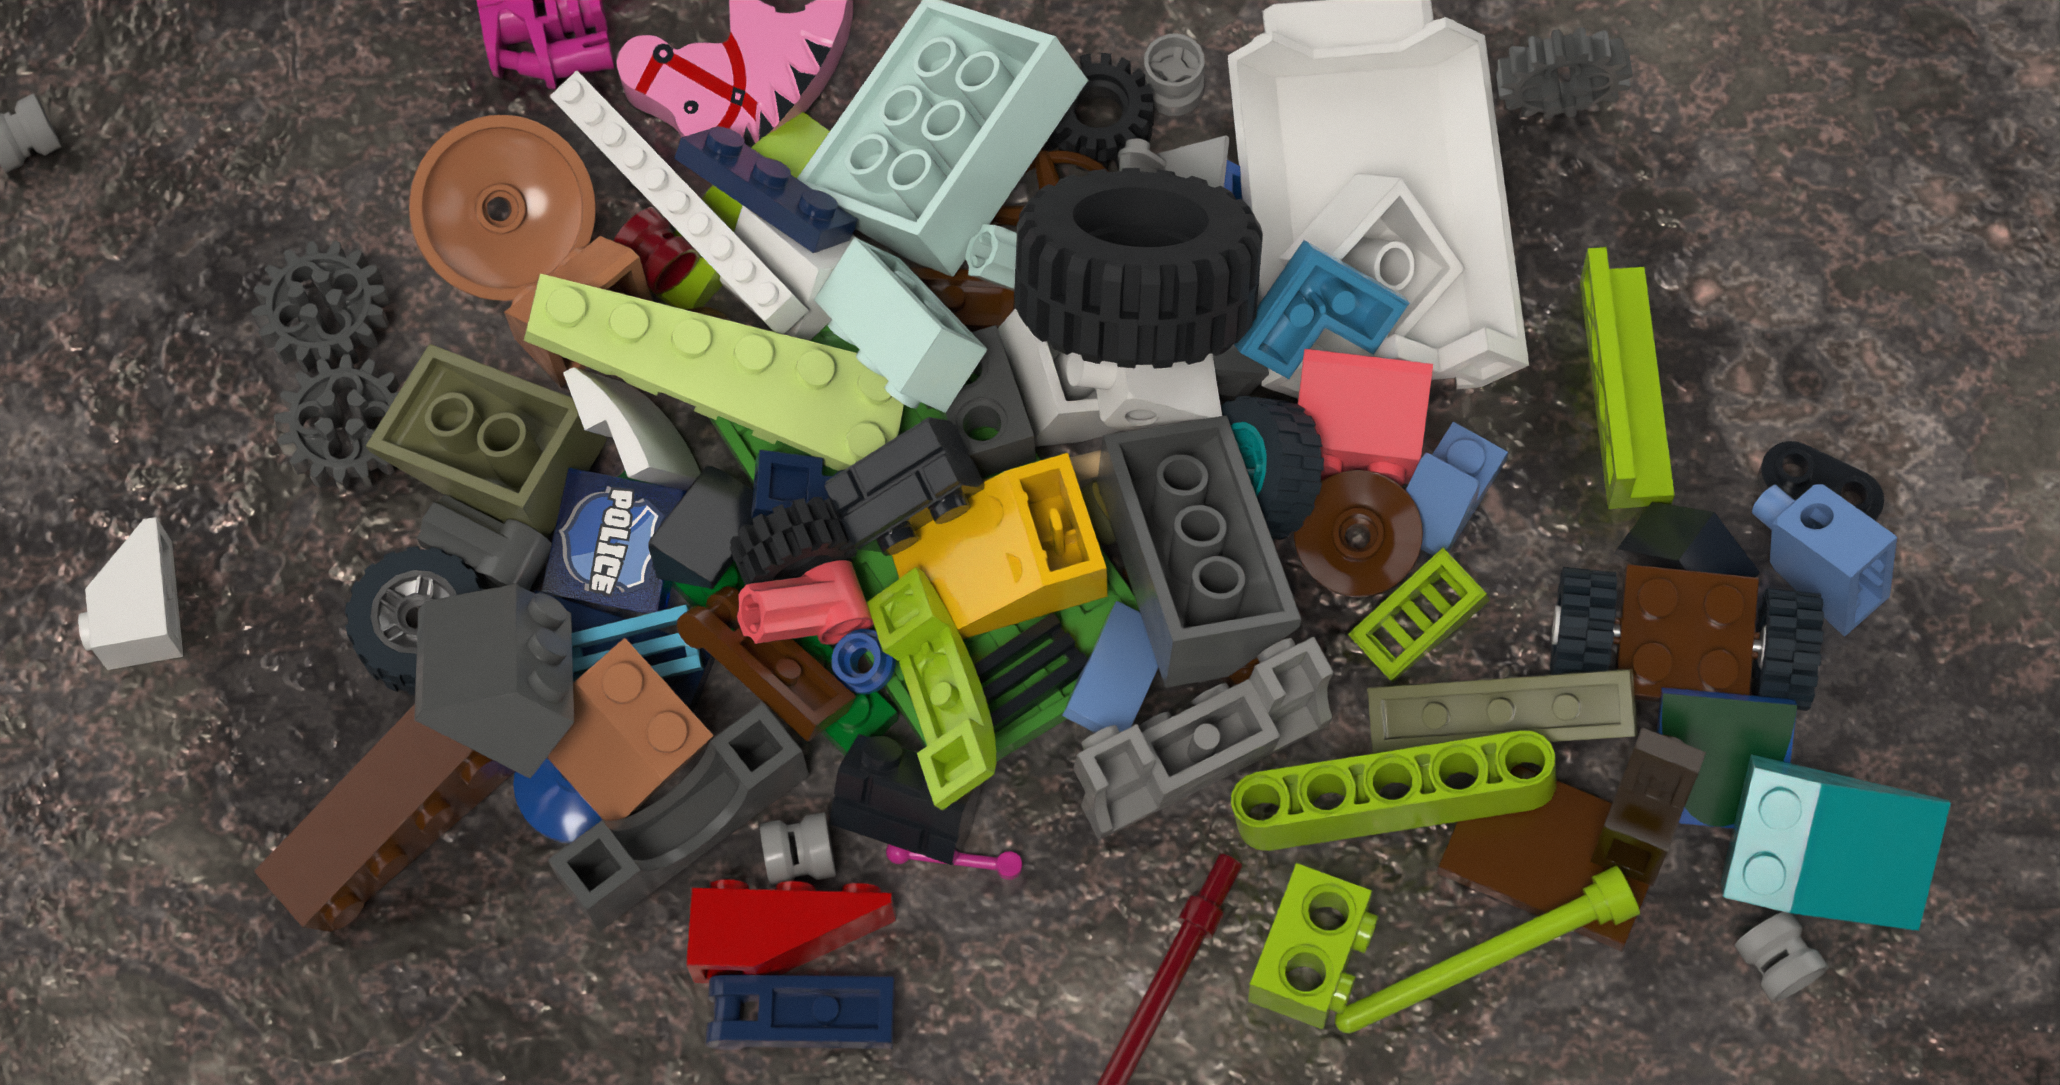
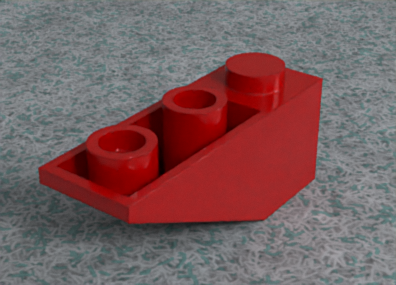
(778, 929)

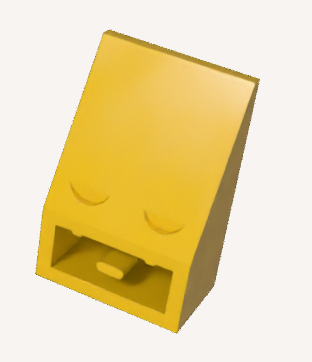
(1014, 552)

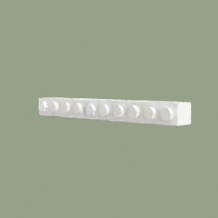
(679, 204)

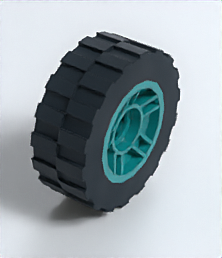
(1280, 458)

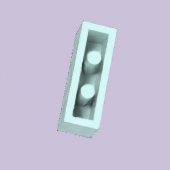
(899, 327)

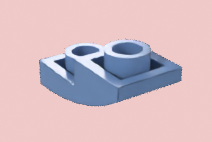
(1115, 674)

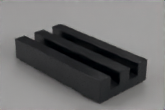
(1017, 648)

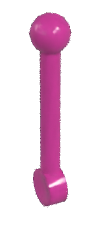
(1007, 864)

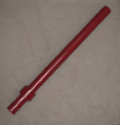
(1198, 921)

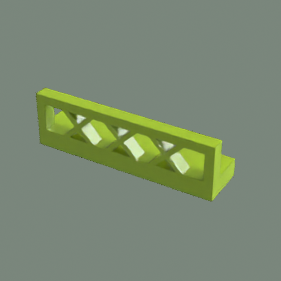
(1625, 384)

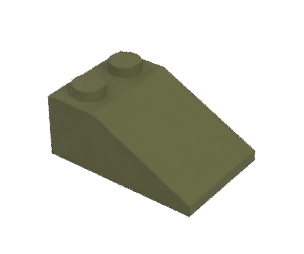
(486, 438)

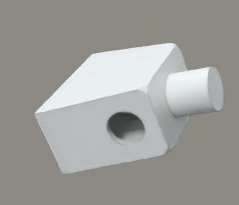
(1146, 395)

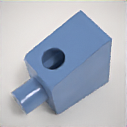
(1829, 550)

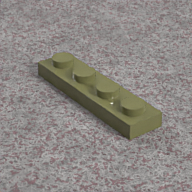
(1551, 705)

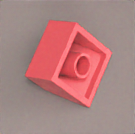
(1366, 411)

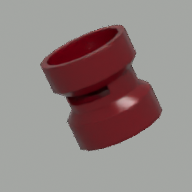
(662, 255)

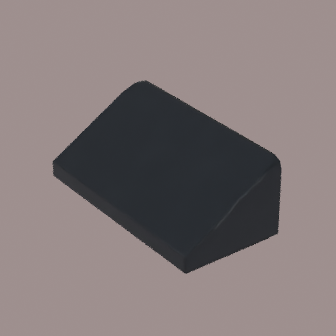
(697, 533)

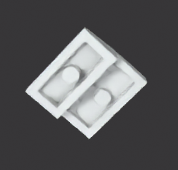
(642, 432)

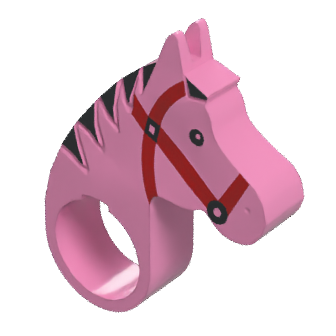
(751, 81)

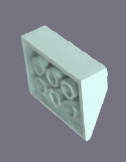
(944, 130)

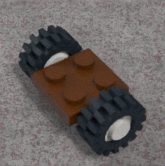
(1689, 632)

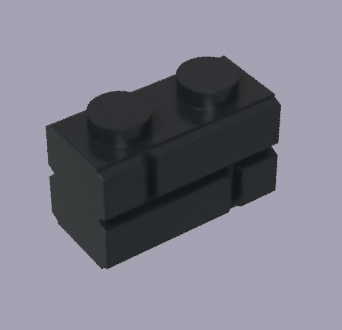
(905, 486)
(887, 798)

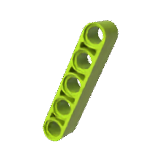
(1419, 768)

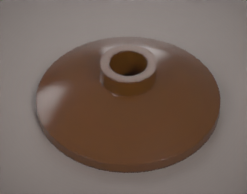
(1367, 503)

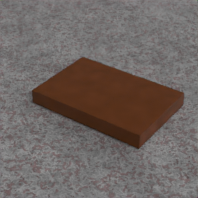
(1538, 857)

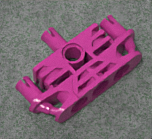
(554, 56)

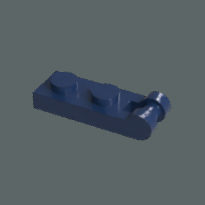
(802, 1012)

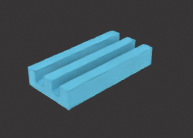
(634, 626)

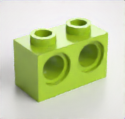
(1300, 943)

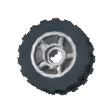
(387, 606)

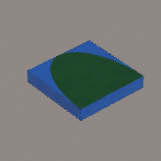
(1729, 732)

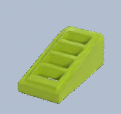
(1421, 582)

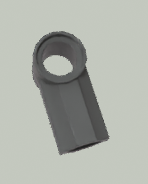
(493, 550)

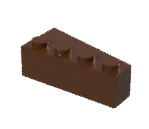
(377, 823)

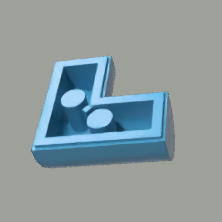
(1315, 295)

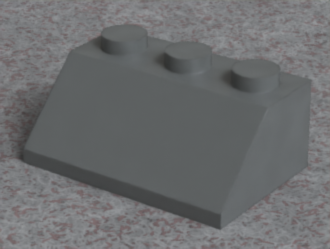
(497, 673)

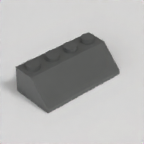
(1195, 548)

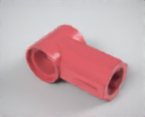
(819, 603)

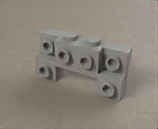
(1225, 731)

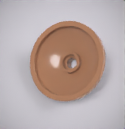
(508, 160)

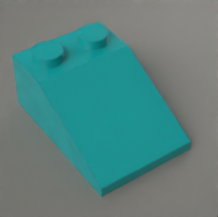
(1832, 846)

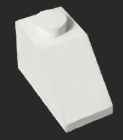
(134, 602)

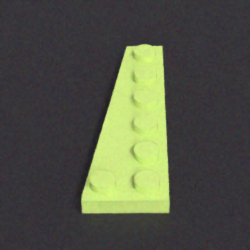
(749, 375)

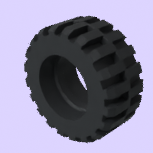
(1137, 267)

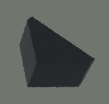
(1684, 541)

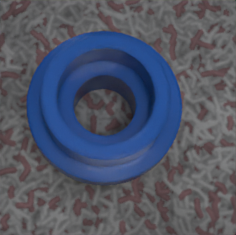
(846, 658)

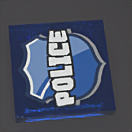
(604, 540)

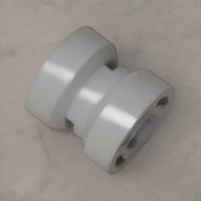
(1165, 64)
(24, 131)
(812, 846)
(1781, 956)

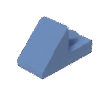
(1452, 485)

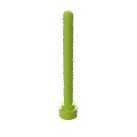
(1602, 901)

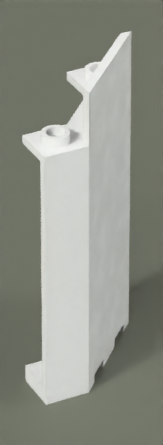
(1391, 96)

